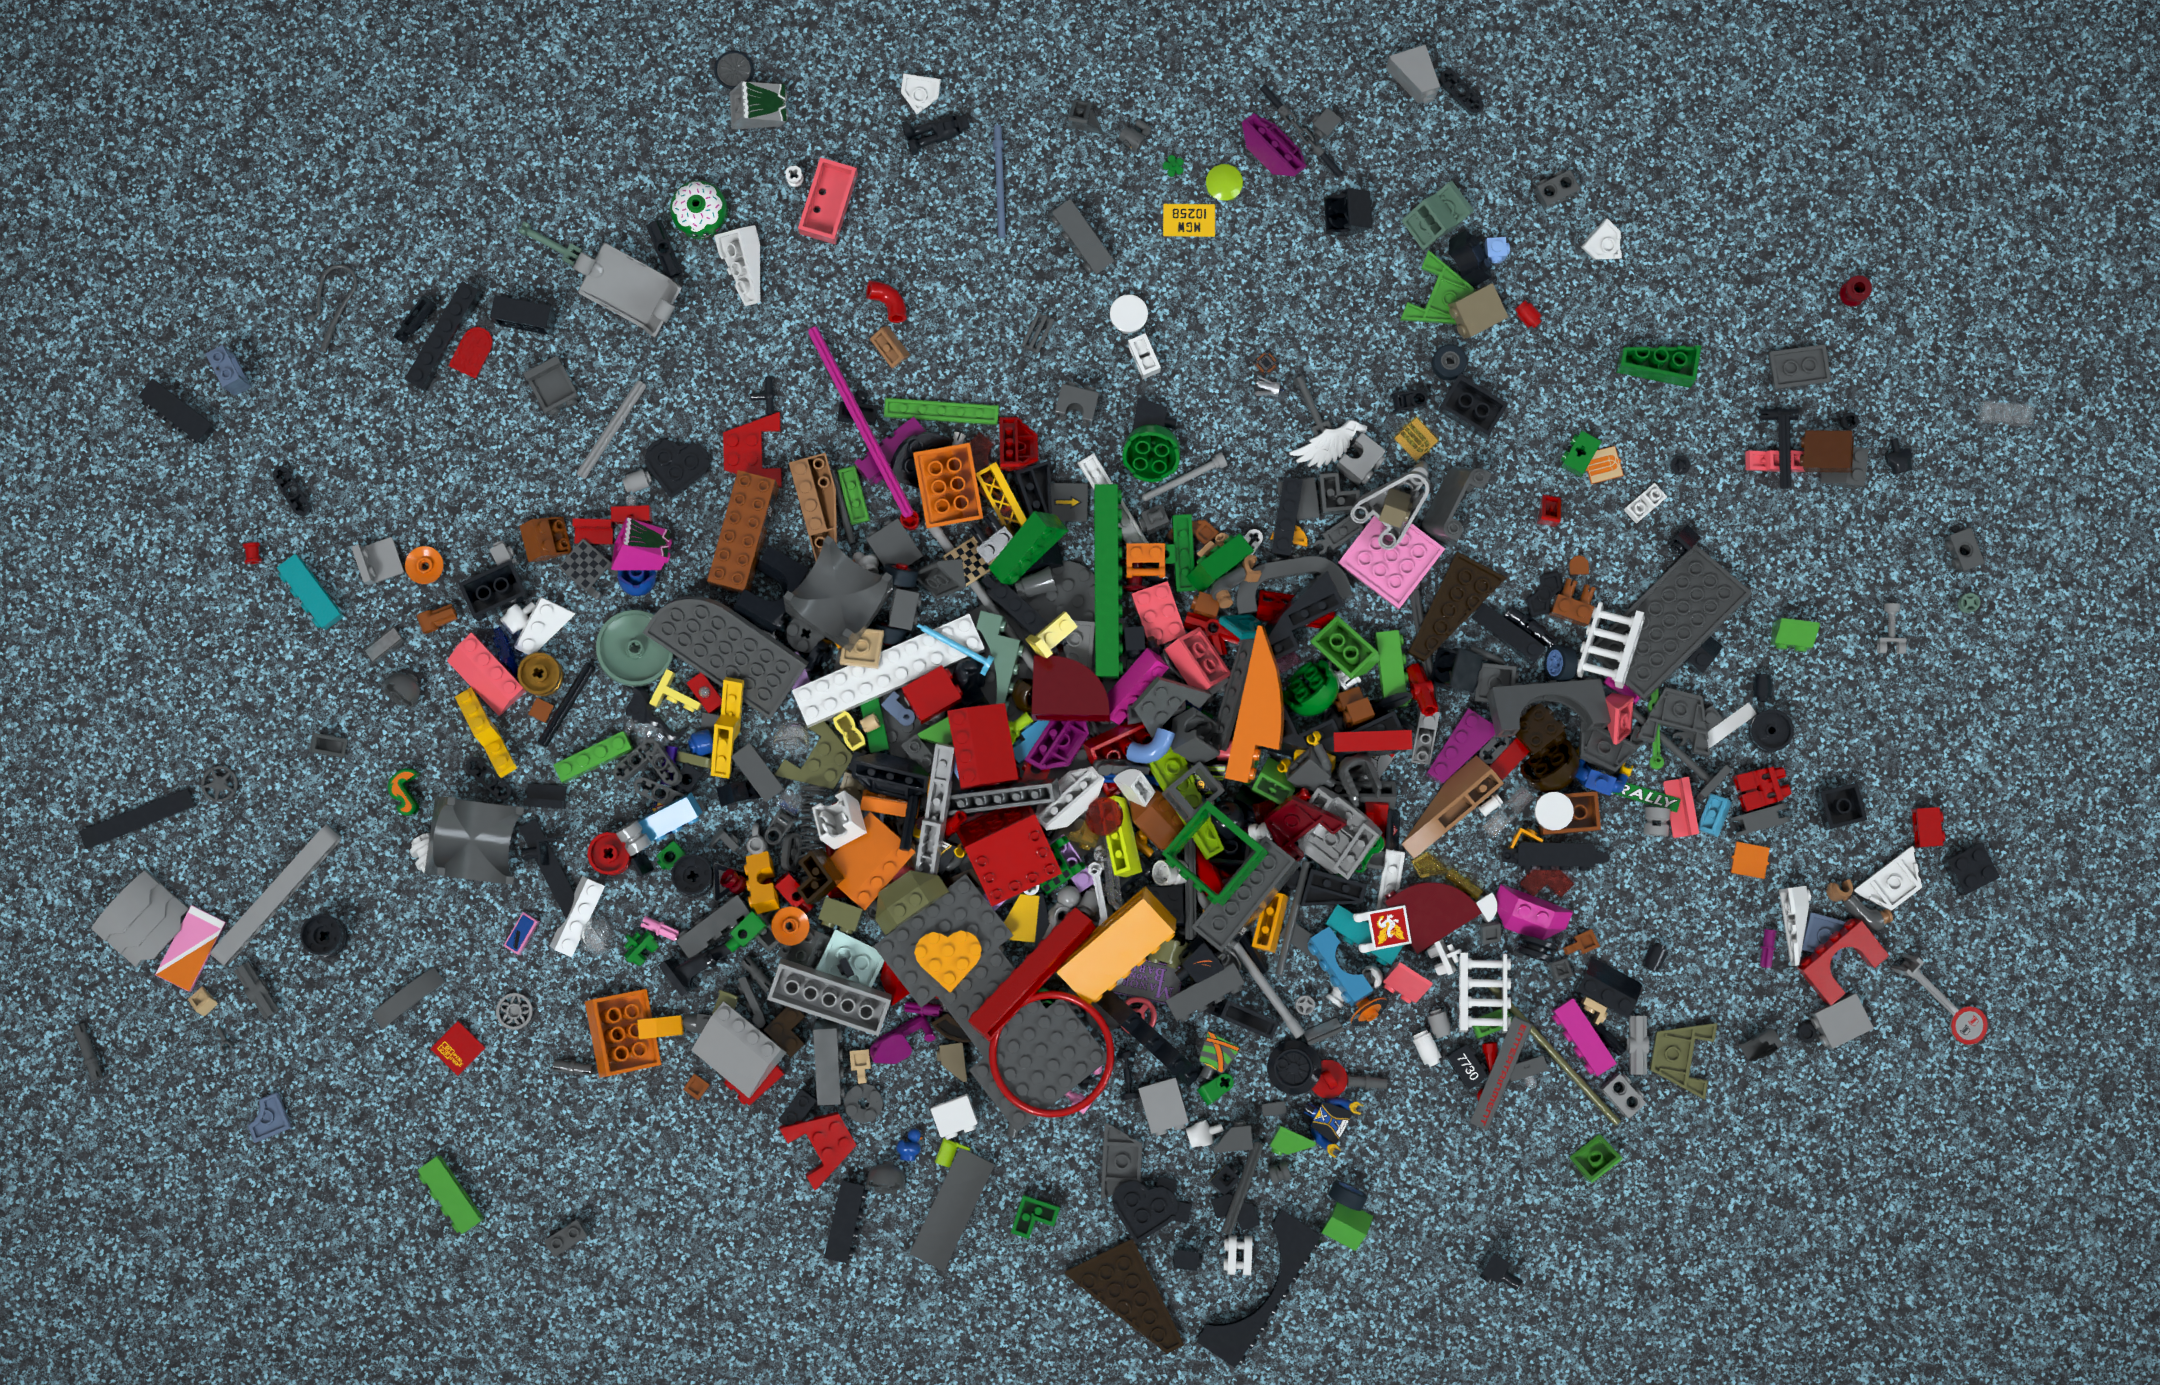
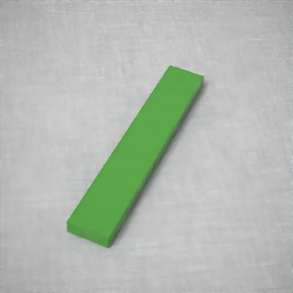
(941, 411)

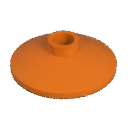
(420, 556)
(799, 928)

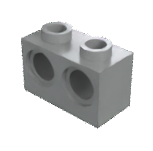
(1619, 1099)

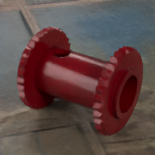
(1855, 290)
(1135, 583)

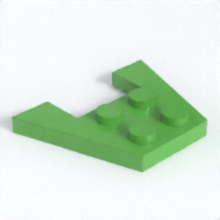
(1446, 290)

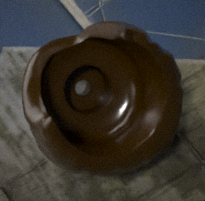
(1023, 694)

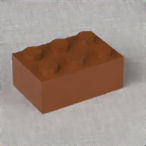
(1585, 816)

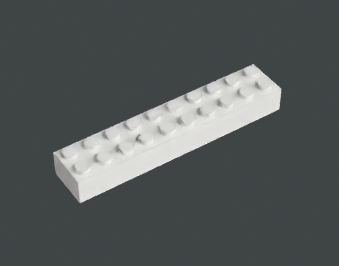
(897, 668)

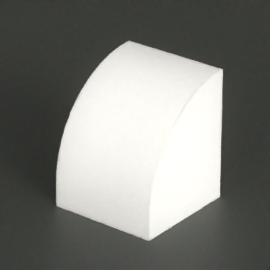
(1488, 907)

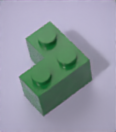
(1031, 1210)

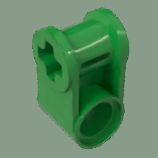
(1213, 1090)

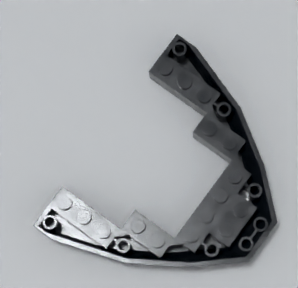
(1310, 604)

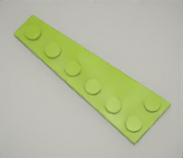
(1166, 772)

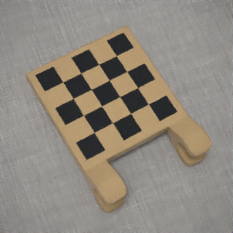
(973, 563)

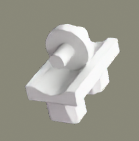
(1447, 965)

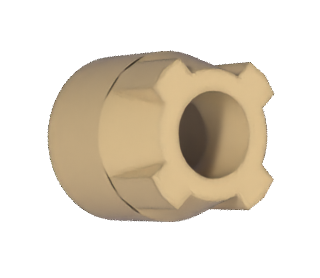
(870, 723)

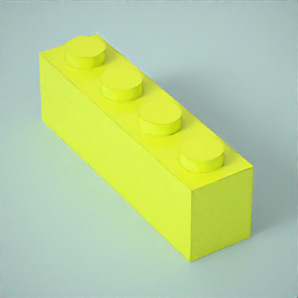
(1123, 845)

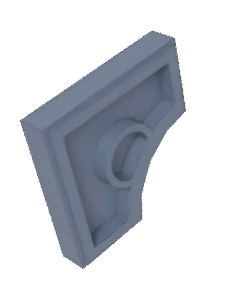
(271, 1118)

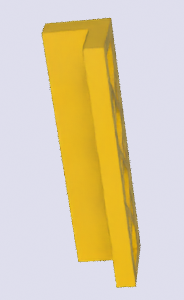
(1007, 493)

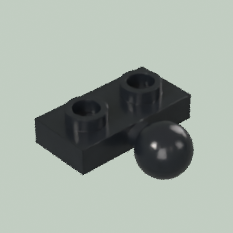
(869, 411)

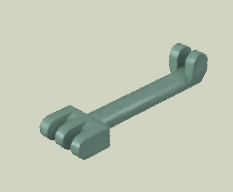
(567, 252)

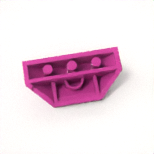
(1530, 914)

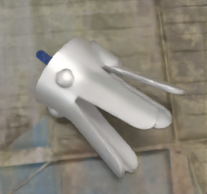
(1273, 388)

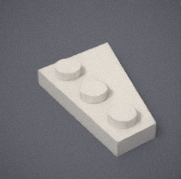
(542, 624)

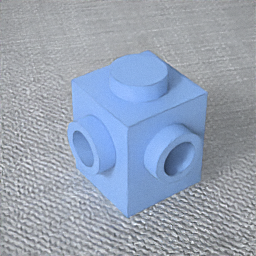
(1496, 249)

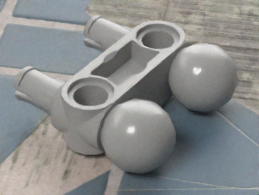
(1068, 899)

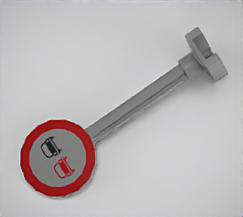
(1967, 1023)

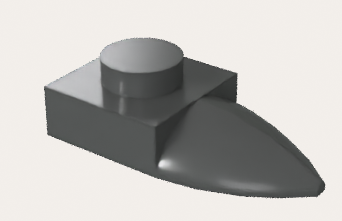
(695, 1022)

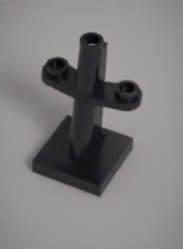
(682, 974)

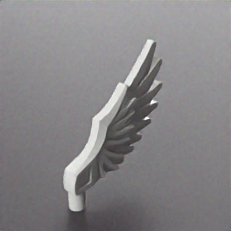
(1328, 444)

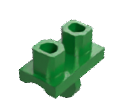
(639, 943)

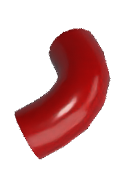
(890, 297)

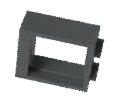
(1180, 804)

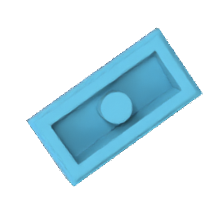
(1714, 815)

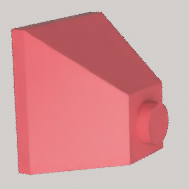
(1620, 712)

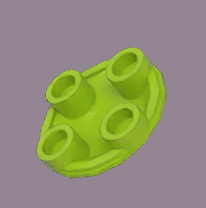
(1224, 182)

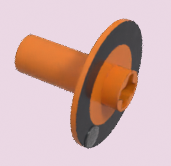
(1368, 1010)

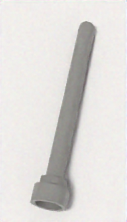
(1218, 462)

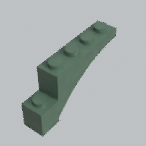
(1005, 653)

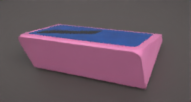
(521, 933)

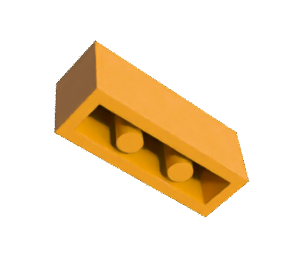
(1270, 924)

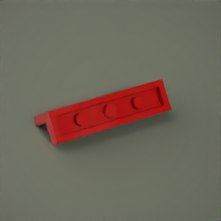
(1267, 610)

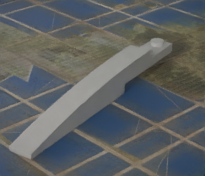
(936, 810)

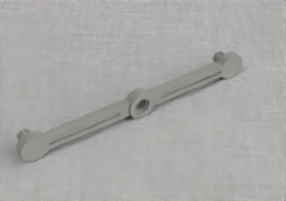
(1095, 870)

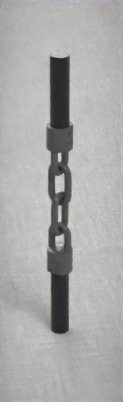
(1284, 111)

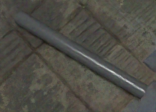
(842, 509)

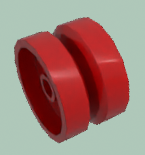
(599, 858)

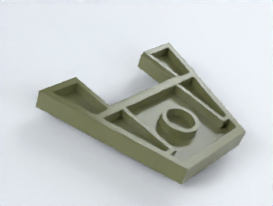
(825, 763)
(1674, 1052)

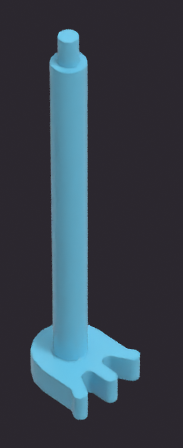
(986, 661)

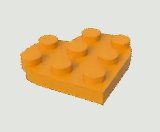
(948, 957)

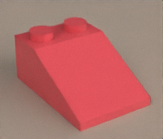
(1406, 982)

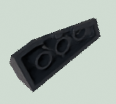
(1703, 656)

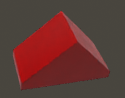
(1549, 511)

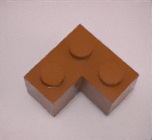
(1354, 708)

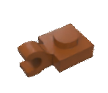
(1583, 942)

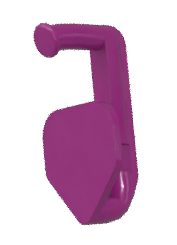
(894, 1047)

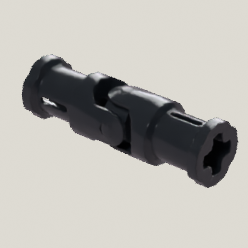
(1533, 628)

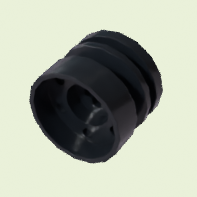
(683, 870)
(313, 936)

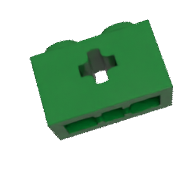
(1574, 463)

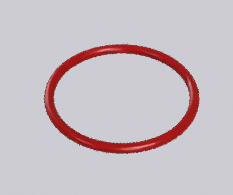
(1098, 1089)

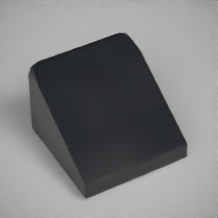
(642, 865)

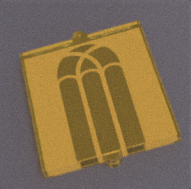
(1416, 439)

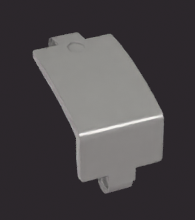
(628, 287)

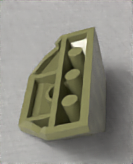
(907, 898)

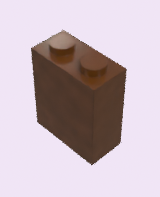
(1827, 451)

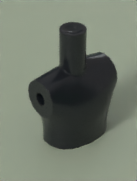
(1899, 459)

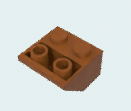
(545, 538)

